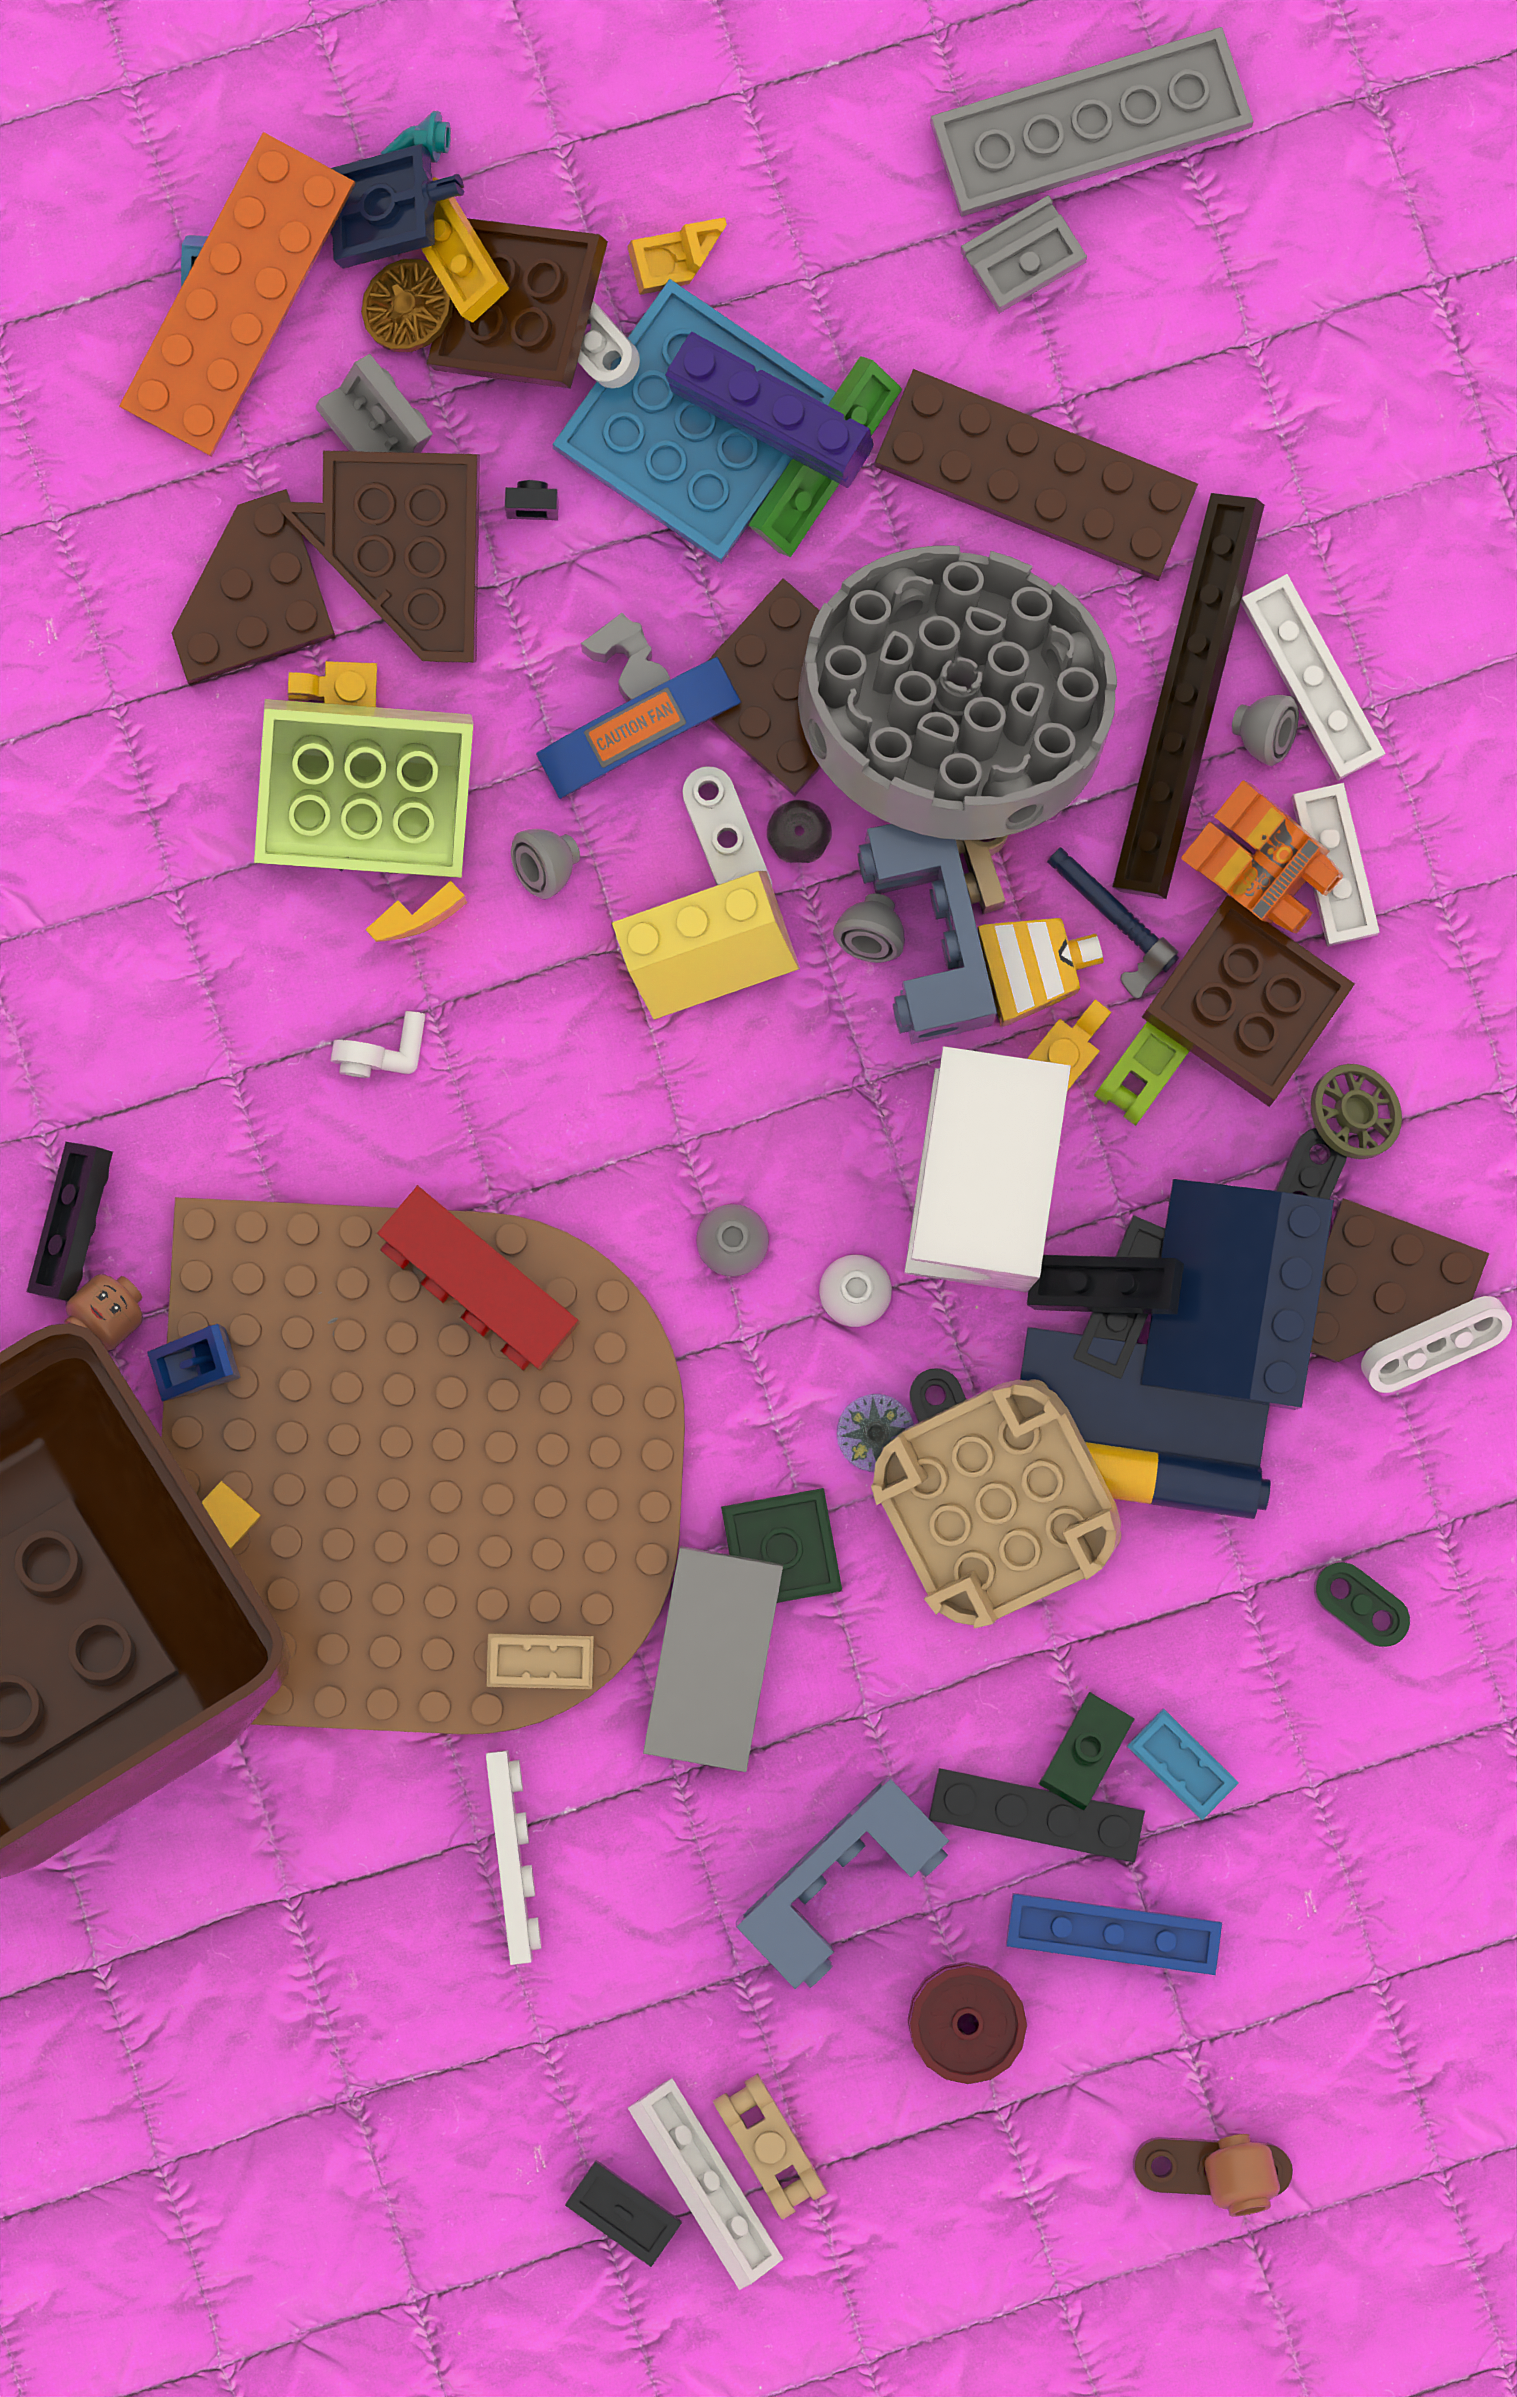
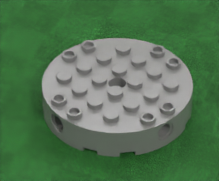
(956, 693)

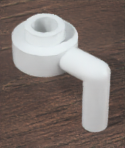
(359, 1058)

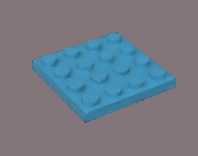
(670, 453)

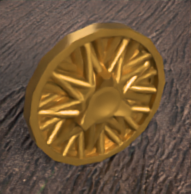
(406, 306)

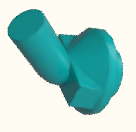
(430, 133)

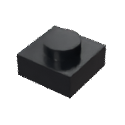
(531, 501)

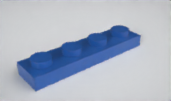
(1113, 1934)

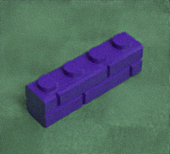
(769, 409)

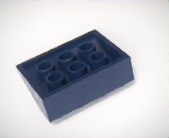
(1243, 1294)

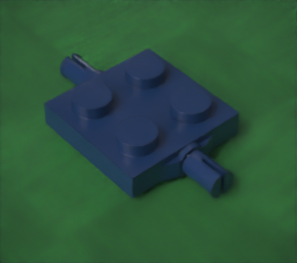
(389, 206)

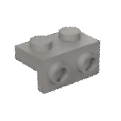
(373, 413)

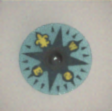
(869, 1426)

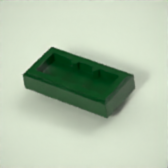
(1086, 1751)

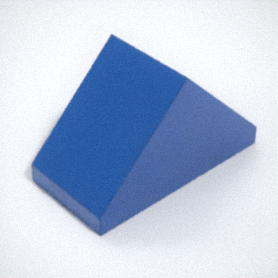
(193, 1363)

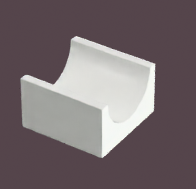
(987, 1169)

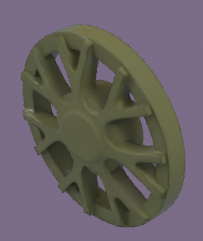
(1356, 1111)

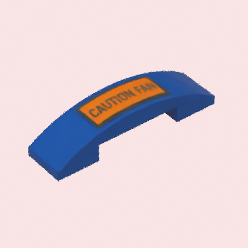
(638, 726)

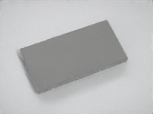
(713, 1658)

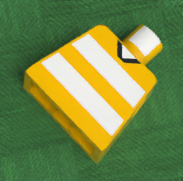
(1033, 965)

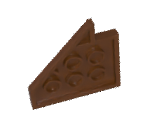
(405, 541)

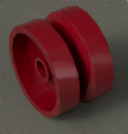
(960, 1991)

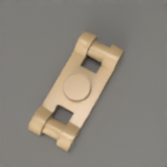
(770, 2146)

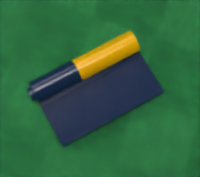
(1155, 1440)

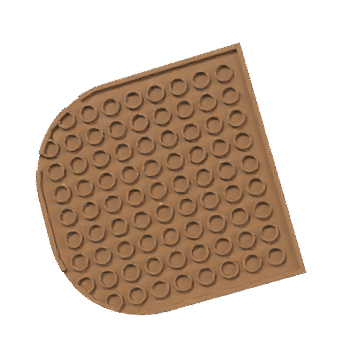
(418, 1471)

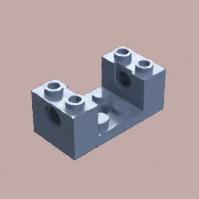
(950, 999)
(783, 1931)

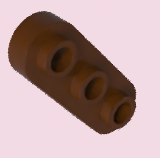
(1188, 2164)

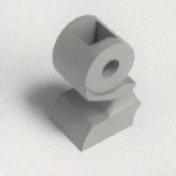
(628, 638)

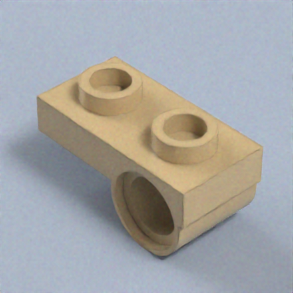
(982, 877)

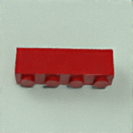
(478, 1278)

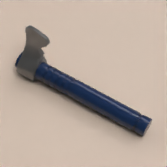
(1158, 952)

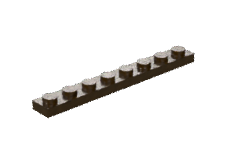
(1188, 695)

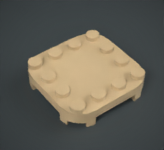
(997, 1502)

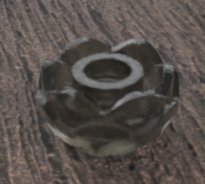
(797, 848)

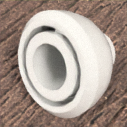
(855, 1290)

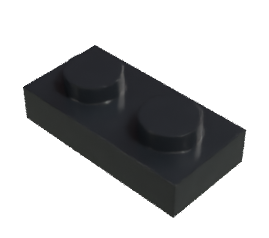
(623, 2213)

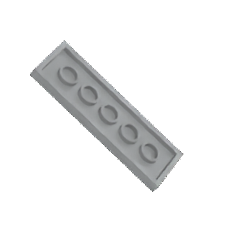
(1091, 121)

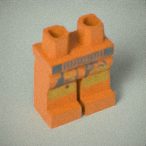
(1276, 871)

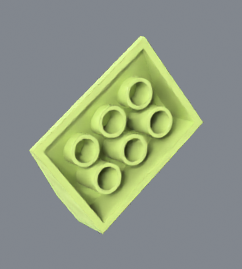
(363, 788)

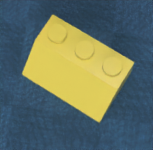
(706, 944)

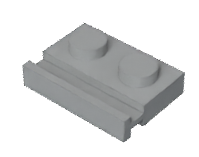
(1023, 254)

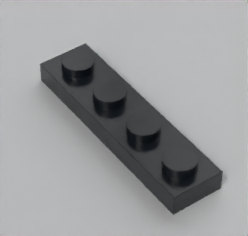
(1035, 1815)

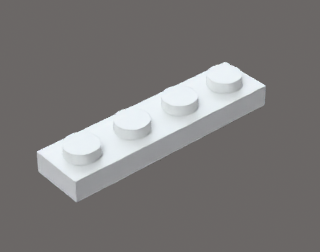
(1312, 677)
(515, 1879)
(705, 2184)

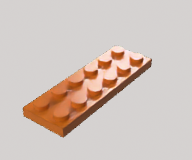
(237, 294)

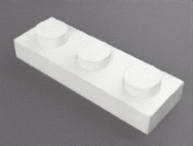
(1348, 909)

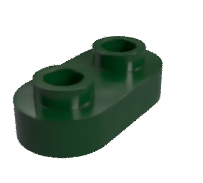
(1361, 1603)

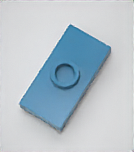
(1182, 1764)

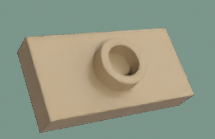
(540, 1661)

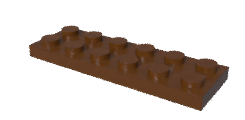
(1035, 474)

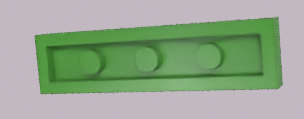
(804, 492)

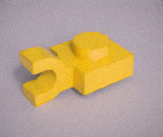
(343, 684)
(1071, 1045)

